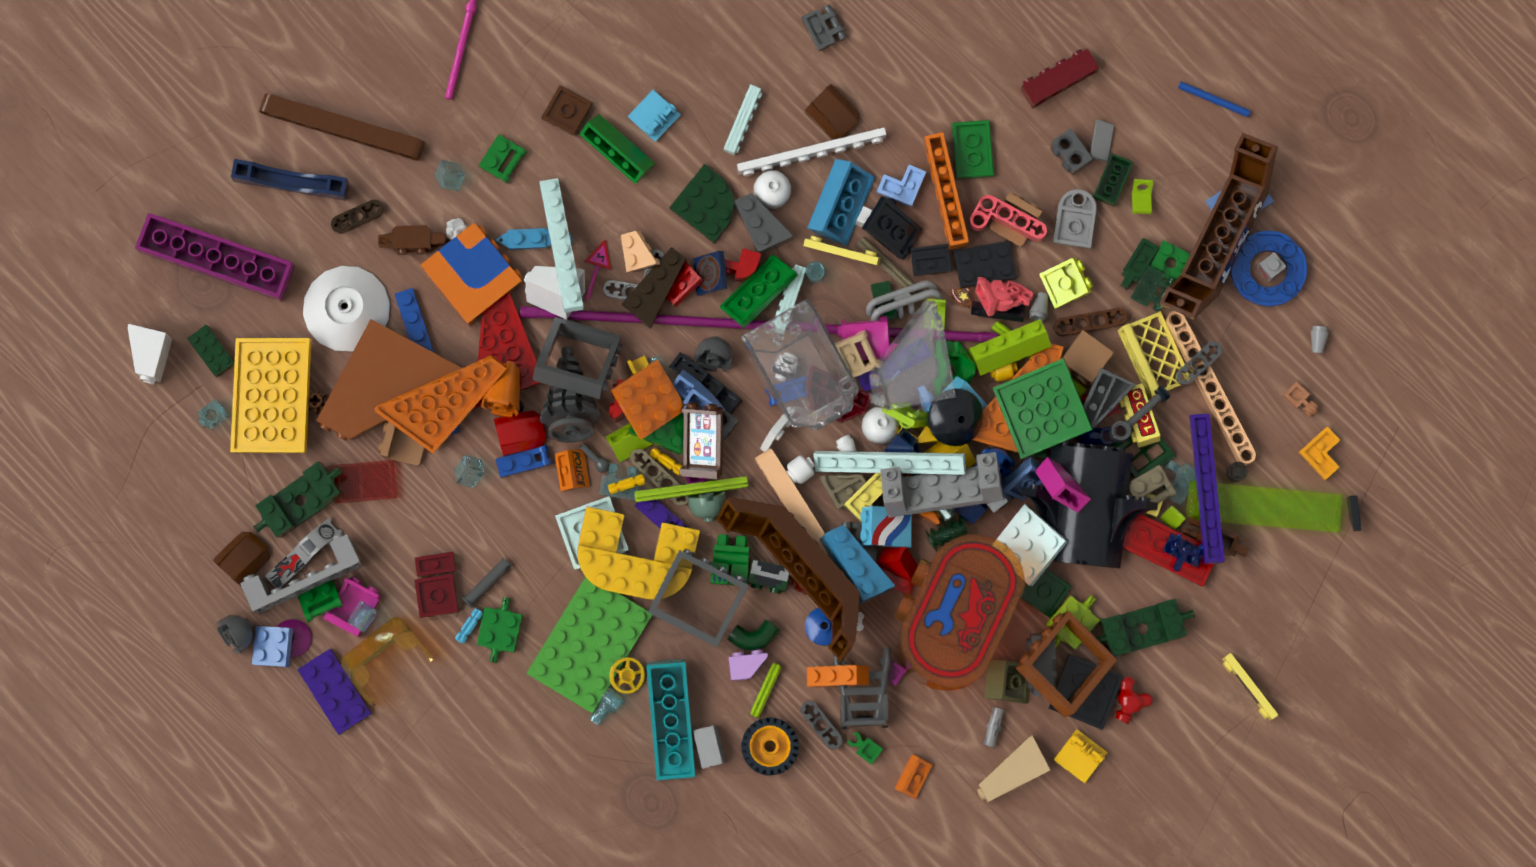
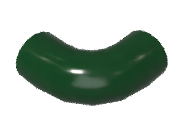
(754, 639)

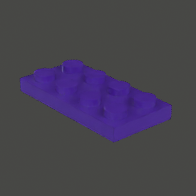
(334, 691)

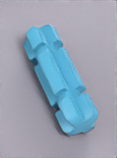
(469, 625)

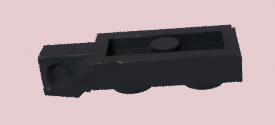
(1013, 314)

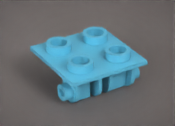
(654, 115)

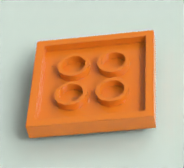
(648, 399)

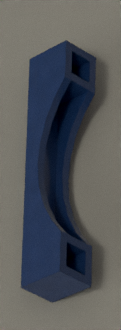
(269, 177)
(908, 443)

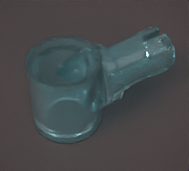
(609, 703)

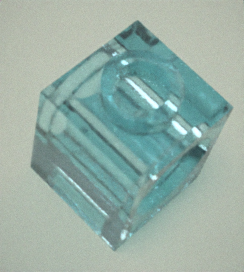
(221, 415)
(362, 616)

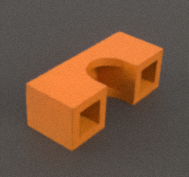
(838, 676)

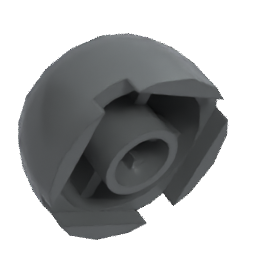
(714, 354)
(236, 631)

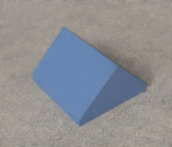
(1022, 477)

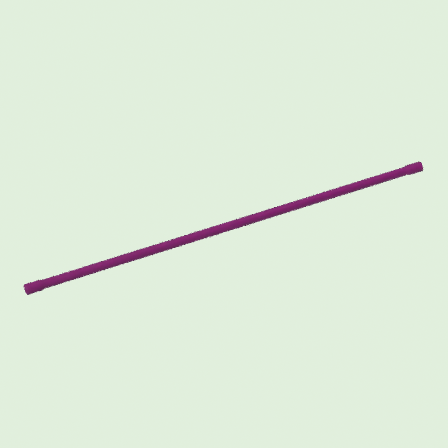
(535, 312)

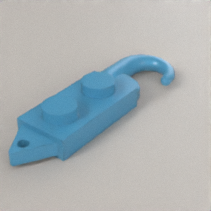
(526, 239)

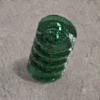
(947, 533)

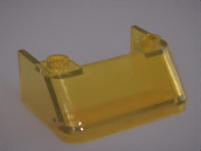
(392, 631)

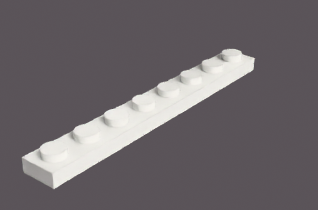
(803, 154)

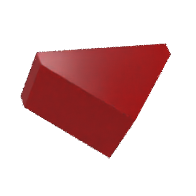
(898, 561)

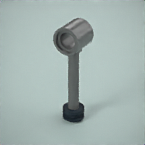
(1161, 395)

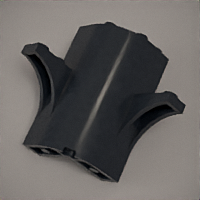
(1099, 528)

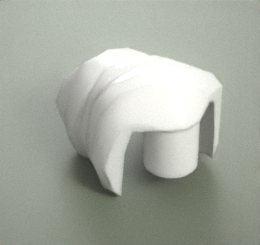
(455, 227)

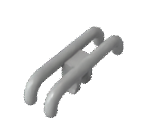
(902, 298)

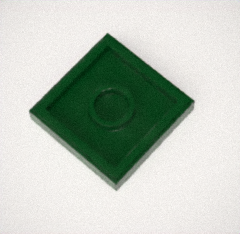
(1046, 593)

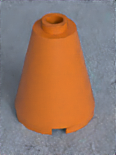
(505, 393)

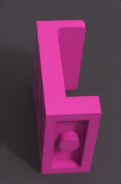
(877, 334)
(350, 595)

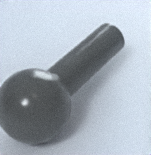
(601, 464)

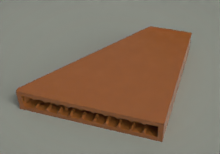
(376, 372)

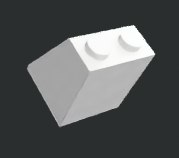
(544, 290)
(149, 352)

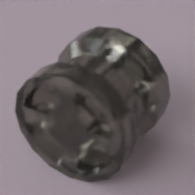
(1239, 469)

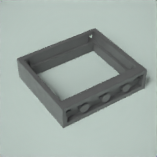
(569, 380)
(705, 564)

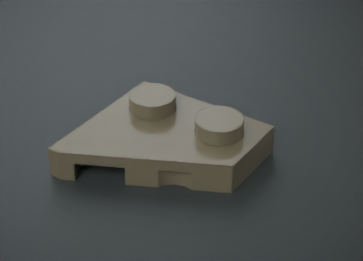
(842, 487)

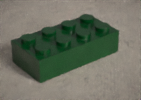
(1112, 180)
(211, 351)

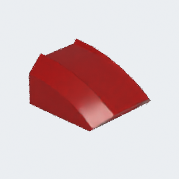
(520, 432)

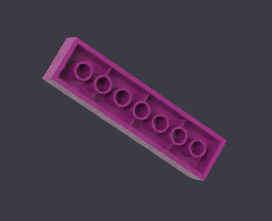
(215, 257)

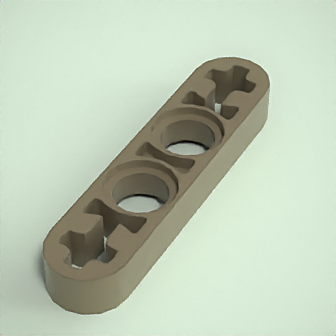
(662, 474)

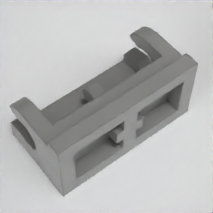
(709, 746)

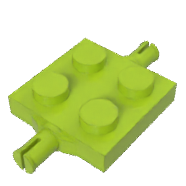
(1081, 613)

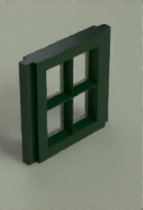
(1160, 460)

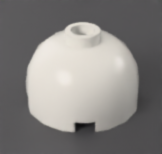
(772, 189)
(879, 426)

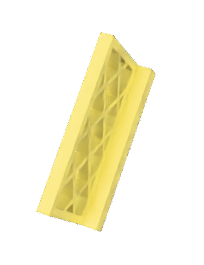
(1138, 357)

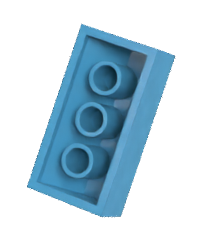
(841, 202)

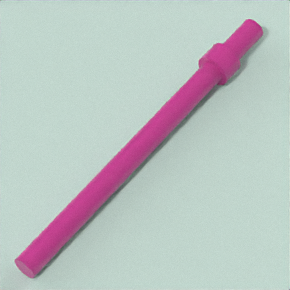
(470, 9)

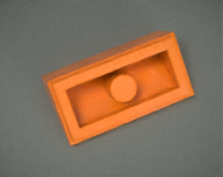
(913, 776)

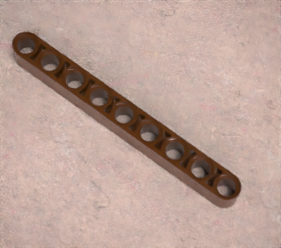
(342, 126)

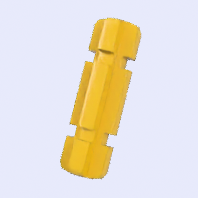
(665, 460)
(626, 484)

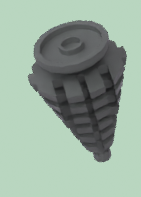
(566, 410)

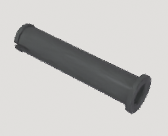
(486, 582)

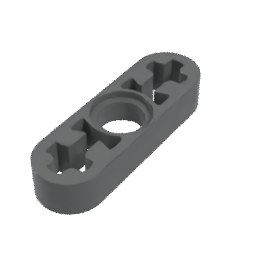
(1205, 350)
(817, 710)

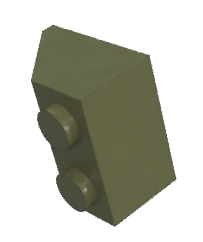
(1005, 682)

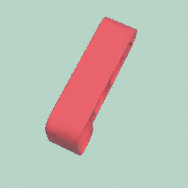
(1010, 222)

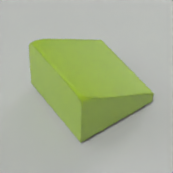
(1172, 517)

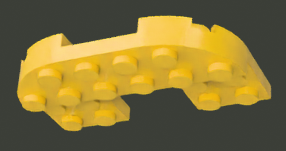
(630, 573)

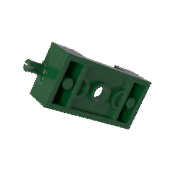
(281, 510)
(1163, 625)

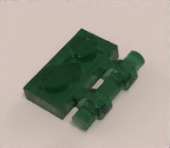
(1148, 285)

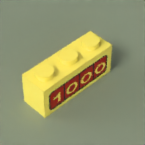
(1145, 430)

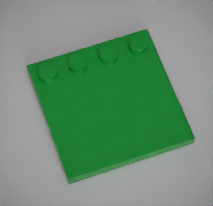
(1042, 408)

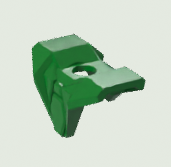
(961, 362)

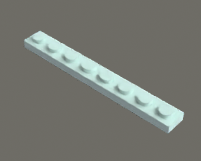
(561, 245)
(875, 461)

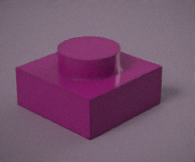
(896, 673)

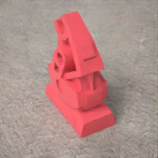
(1001, 296)

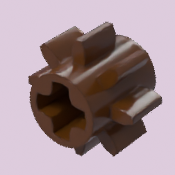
(312, 397)

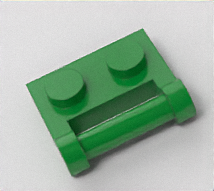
(498, 154)
(319, 600)

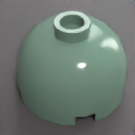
(706, 505)

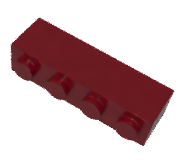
(1059, 78)

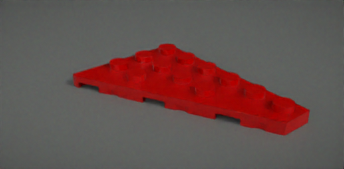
(506, 340)

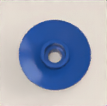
(814, 630)

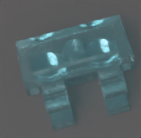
(611, 478)
(1181, 481)

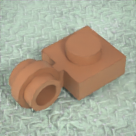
(1297, 395)

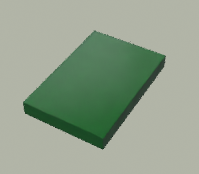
(972, 149)

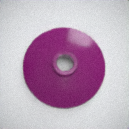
(301, 634)

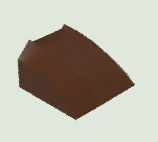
(832, 113)
(243, 556)

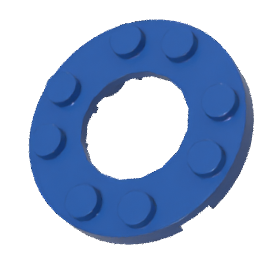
(1295, 265)

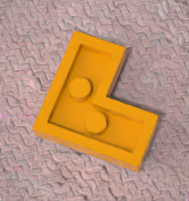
(1316, 453)

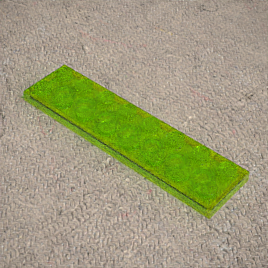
(1273, 507)

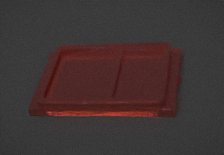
(367, 481)

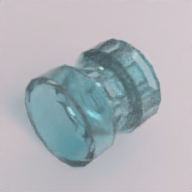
(814, 275)

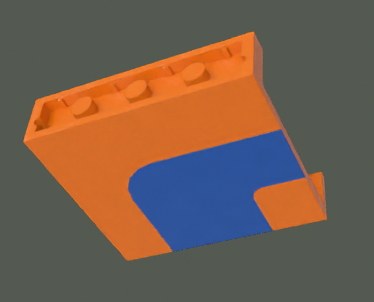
(471, 272)

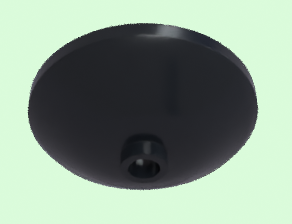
(944, 417)

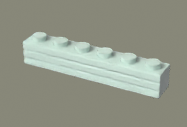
(741, 122)
(791, 293)

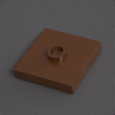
(567, 110)

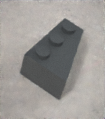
(761, 224)
(1105, 395)
(1044, 663)

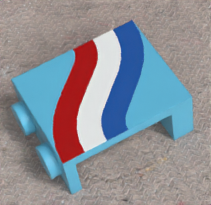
(885, 531)

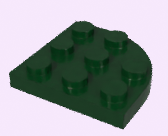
(706, 204)

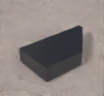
(1353, 512)

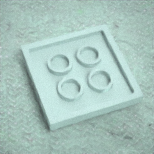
(571, 524)
(1032, 542)

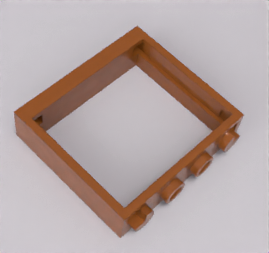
(1047, 690)

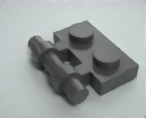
(818, 30)

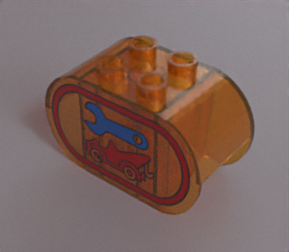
(958, 611)

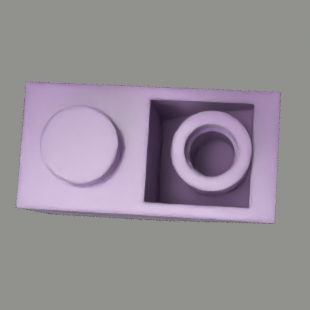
(745, 666)

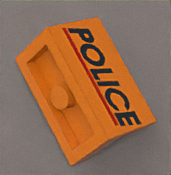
(572, 470)

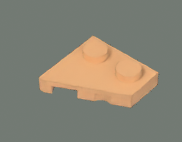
(637, 252)

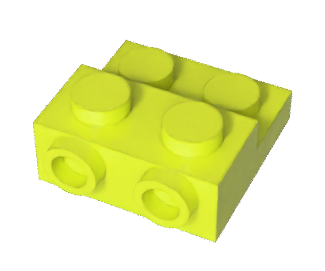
(1066, 282)

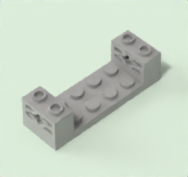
(942, 491)
(261, 599)

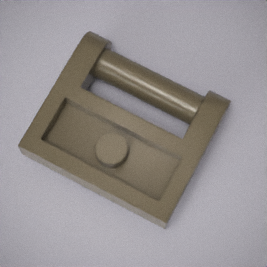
(1149, 482)

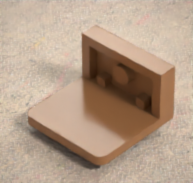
(1017, 202)
(399, 446)

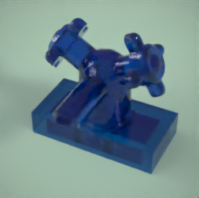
(1183, 551)

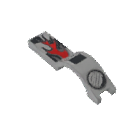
(302, 554)

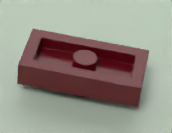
(435, 564)

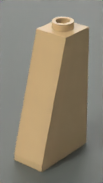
(1017, 769)

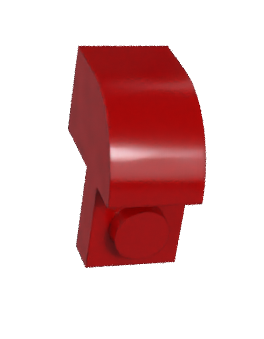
(746, 267)

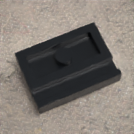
(930, 260)

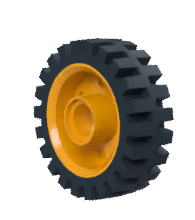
(770, 762)

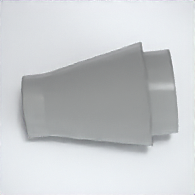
(1040, 307)
(1318, 338)

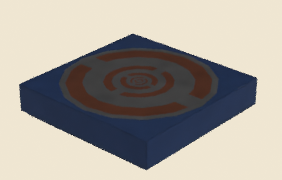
(713, 272)

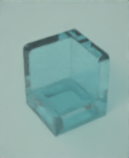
(449, 175)
(469, 471)

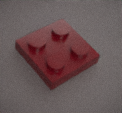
(436, 595)

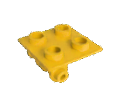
(1080, 756)

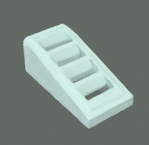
(947, 514)

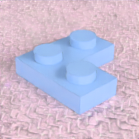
(905, 190)

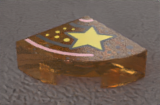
(961, 296)

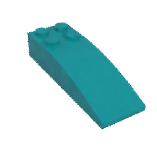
(670, 719)

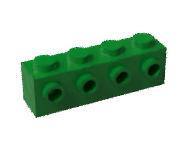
(617, 148)

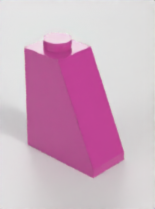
(1062, 485)

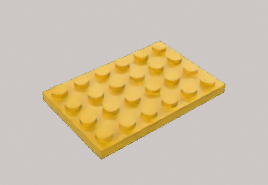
(271, 395)

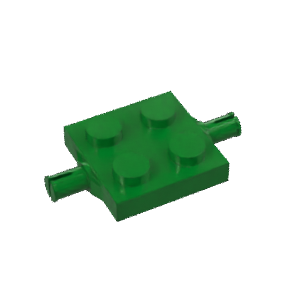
(499, 630)

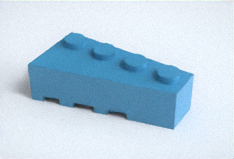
(856, 564)

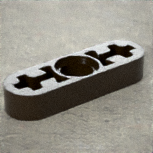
(368, 205)

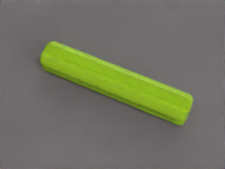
(765, 690)

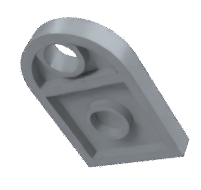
(1075, 221)

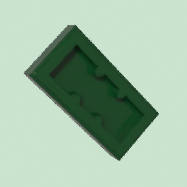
(880, 289)

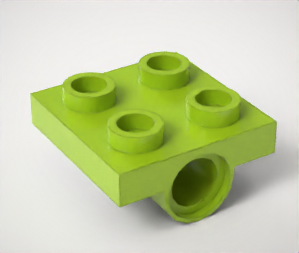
(909, 417)

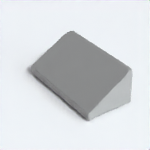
(1101, 140)

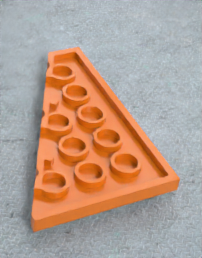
(439, 406)
(994, 426)

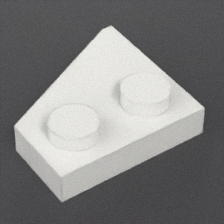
(775, 433)

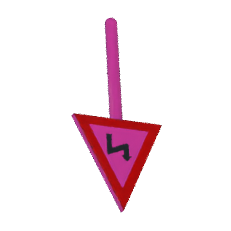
(599, 258)

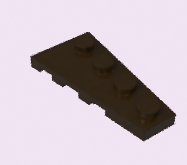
(649, 295)

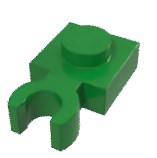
(867, 749)

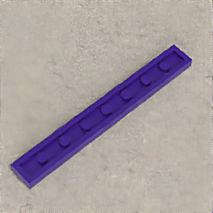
(1206, 488)

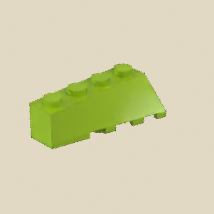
(1010, 347)

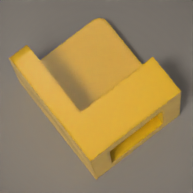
(637, 364)

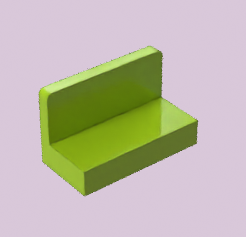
(625, 443)

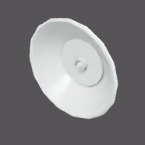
(323, 303)

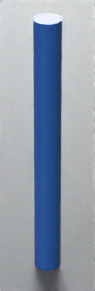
(1214, 99)

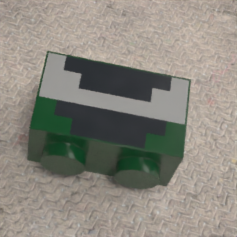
(768, 576)

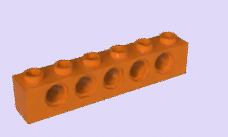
(946, 191)

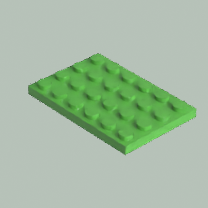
(587, 642)

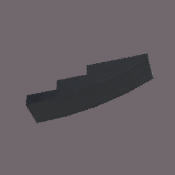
(721, 393)

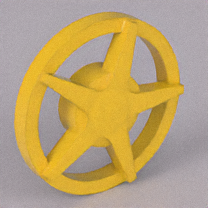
(626, 675)

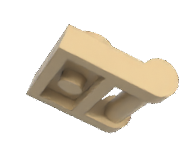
(852, 356)

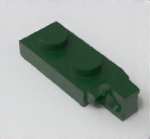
(1138, 262)

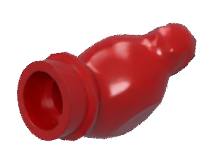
(1130, 701)

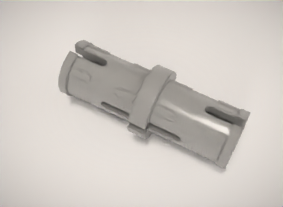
(993, 727)

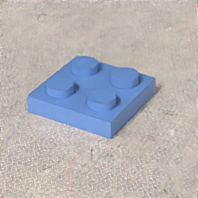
(272, 646)

